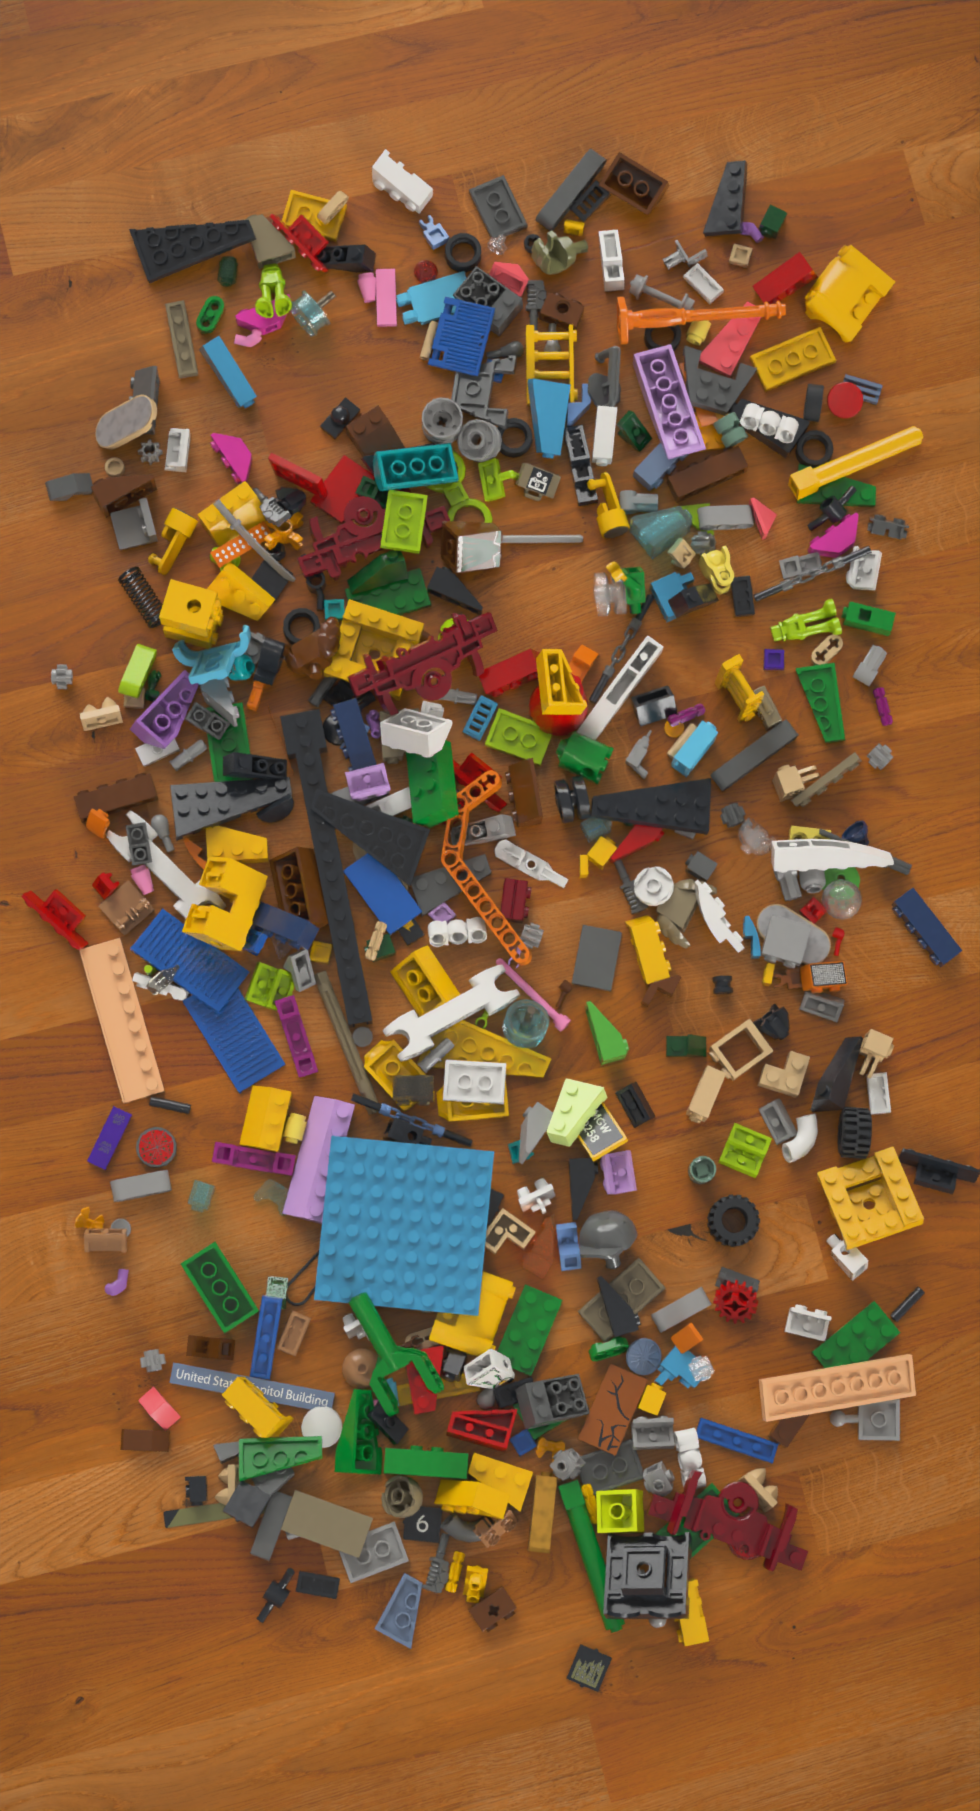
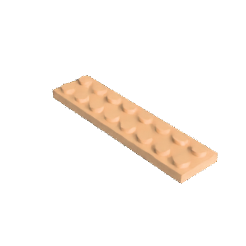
(837, 1387)

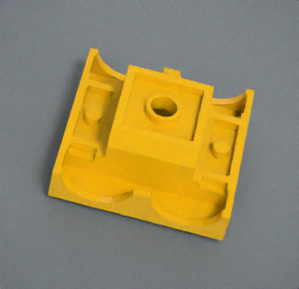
(379, 632)
(892, 1195)

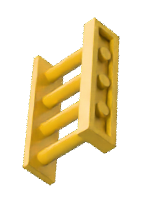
(533, 356)
(732, 679)

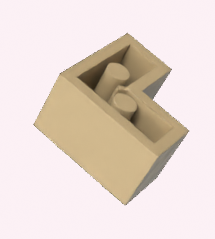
(786, 1080)
(509, 1227)

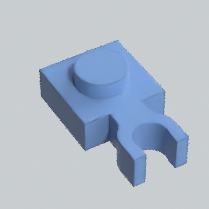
(434, 234)

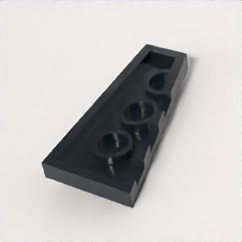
(728, 205)

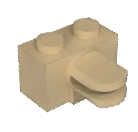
(789, 780)
(876, 1048)

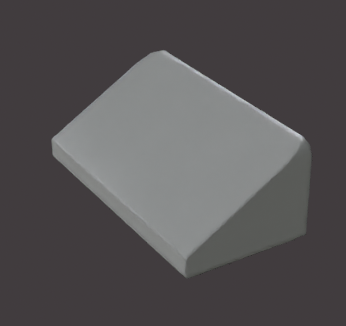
(822, 1005)
(778, 1121)

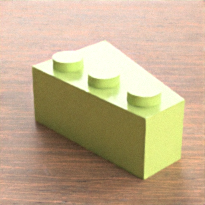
(574, 1108)

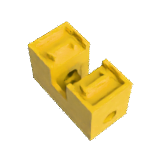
(191, 614)
(243, 889)

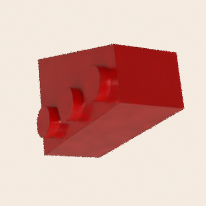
(785, 279)
(510, 673)
(422, 1398)
(483, 1428)

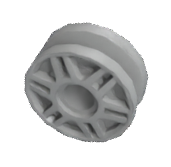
(489, 445)

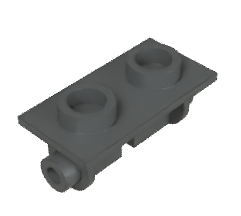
(895, 527)
(729, 1275)

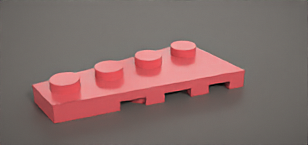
(728, 346)

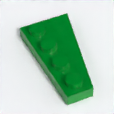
(863, 497)
(823, 696)
(270, 1455)

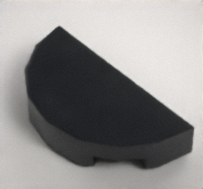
(277, 810)

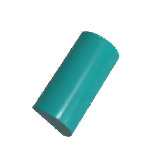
(414, 467)

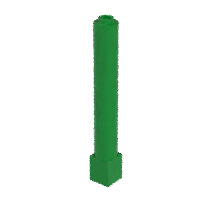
(588, 1546)

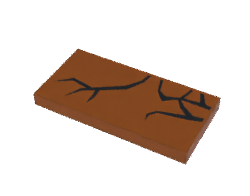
(612, 1409)

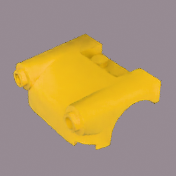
(847, 292)
(475, 1333)

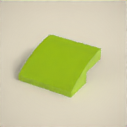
(269, 985)
(745, 1150)

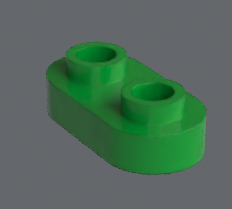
(209, 315)
(602, 1351)

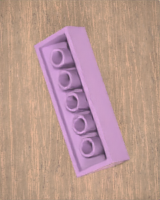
(308, 1183)

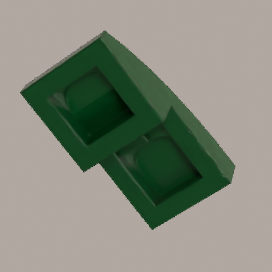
(369, 489)

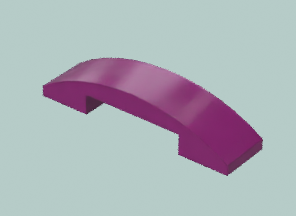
(296, 1036)
(253, 1159)

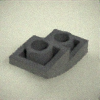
(207, 721)
(139, 843)

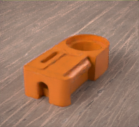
(255, 696)

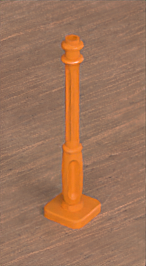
(670, 316)

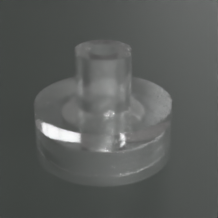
(497, 244)

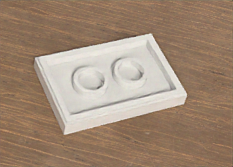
(474, 1082)

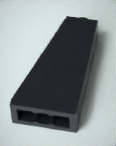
(781, 448)

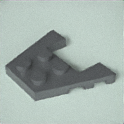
(712, 390)
(474, 392)
(268, 1483)

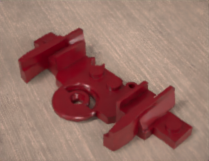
(351, 539)
(407, 669)
(750, 1529)

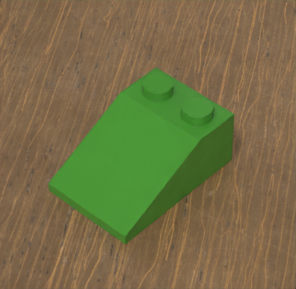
(606, 1037)

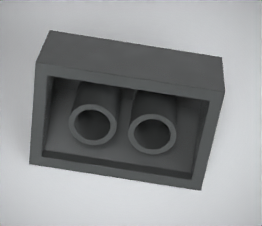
(146, 383)

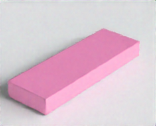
(386, 298)

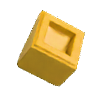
(574, 227)

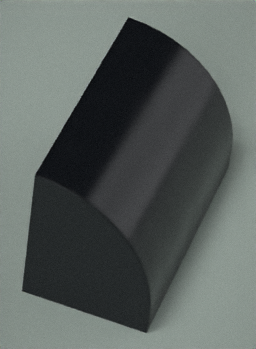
(654, 705)

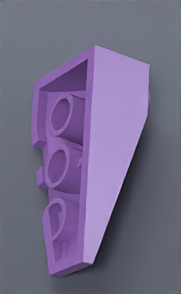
(165, 715)

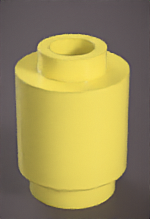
(697, 332)
(294, 1128)

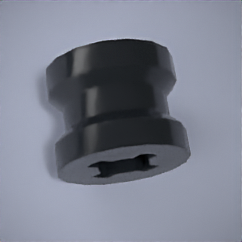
(722, 984)

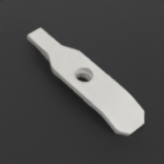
(519, 858)

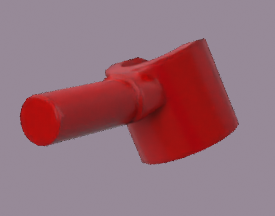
(838, 934)

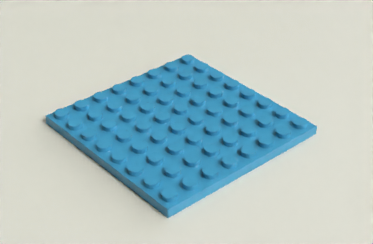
(404, 1225)

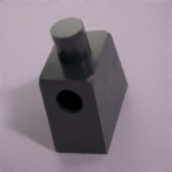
(398, 1130)

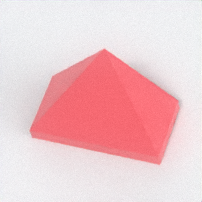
(510, 276)
(763, 517)

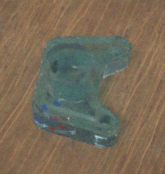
(274, 1192)

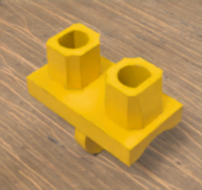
(475, 1583)

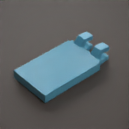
(429, 298)

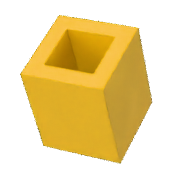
(601, 852)
(652, 1399)

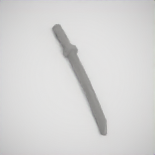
(235, 524)

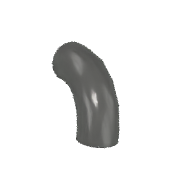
(461, 1529)

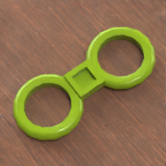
(457, 495)

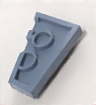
(401, 1611)

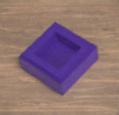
(773, 659)

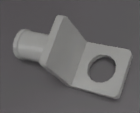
(680, 256)

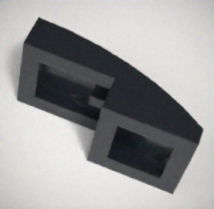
(340, 693)

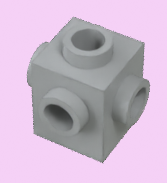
(567, 1464)
(658, 1479)

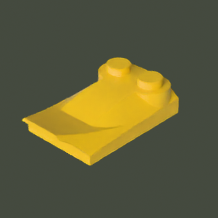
(384, 1064)
(463, 1111)

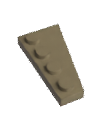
(832, 776)

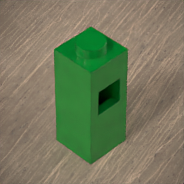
(868, 618)

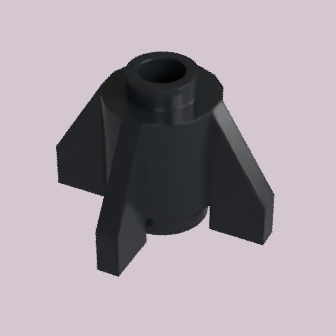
(290, 499)
(774, 1023)

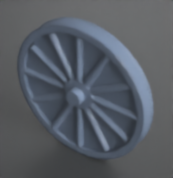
(643, 1356)

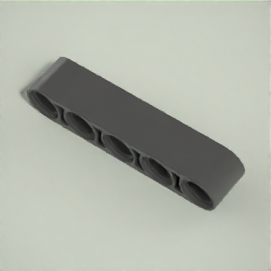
(571, 190)
(754, 755)

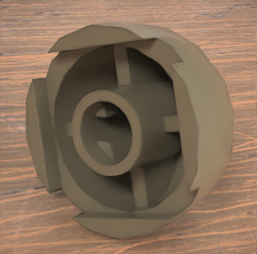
(402, 1496)

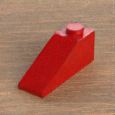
(638, 839)

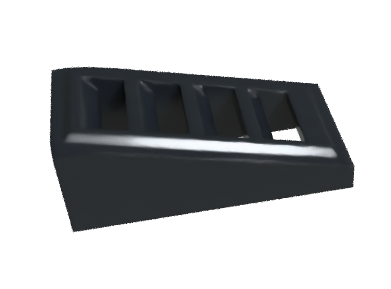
(590, 191)

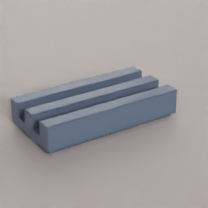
(869, 384)

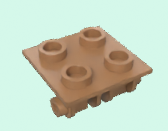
(126, 907)
(492, 1535)

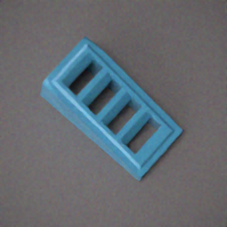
(482, 700)

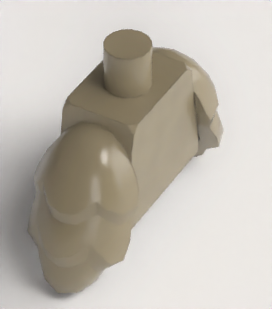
(678, 911)

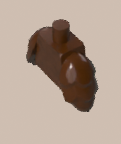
(314, 651)

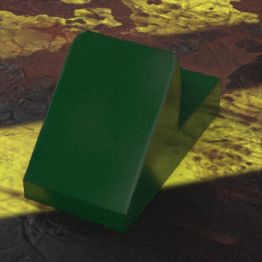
(633, 431)
(686, 1046)

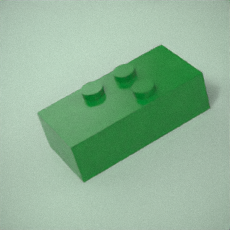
(432, 787)
(219, 1287)
(426, 1463)

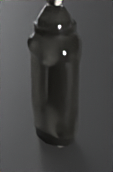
(162, 980)

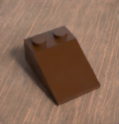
(373, 433)
(119, 492)

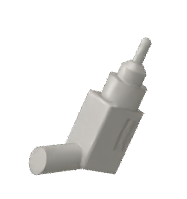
(638, 754)

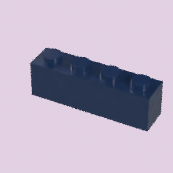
(353, 734)
(284, 926)
(926, 927)

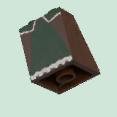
(471, 545)

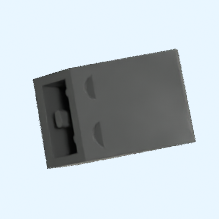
(487, 291)
(551, 1401)

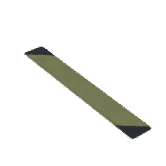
(196, 1515)

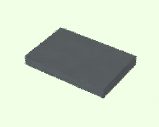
(498, 207)
(596, 958)
(610, 1471)

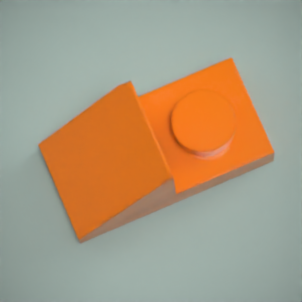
(582, 661)
(686, 1338)

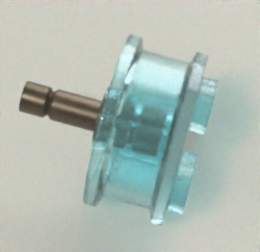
(310, 313)
(525, 1023)

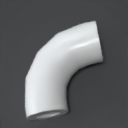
(804, 1139)

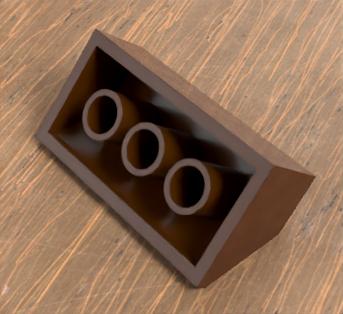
(299, 885)

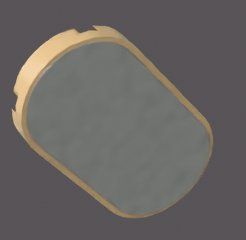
(126, 422)
(818, 941)

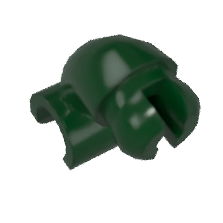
(153, 680)

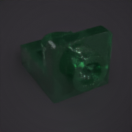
(277, 1288)

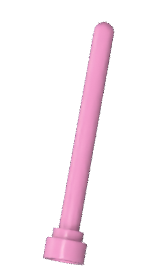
(560, 1021)

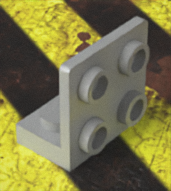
(134, 526)

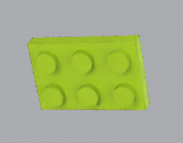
(404, 521)
(518, 737)

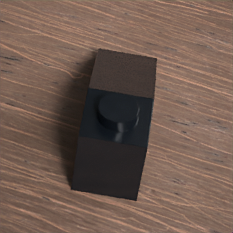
(449, 588)
(692, 599)
(581, 1176)
(618, 1311)

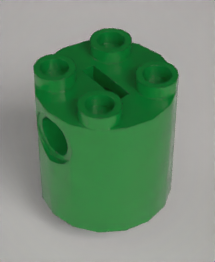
(583, 756)

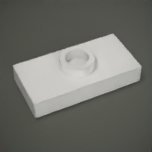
(703, 283)
(149, 754)
(878, 1093)

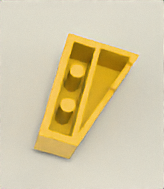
(241, 593)

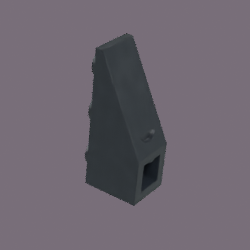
(348, 258)
(254, 766)

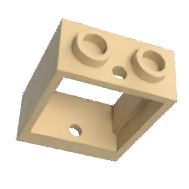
(757, 1039)
(705, 1094)

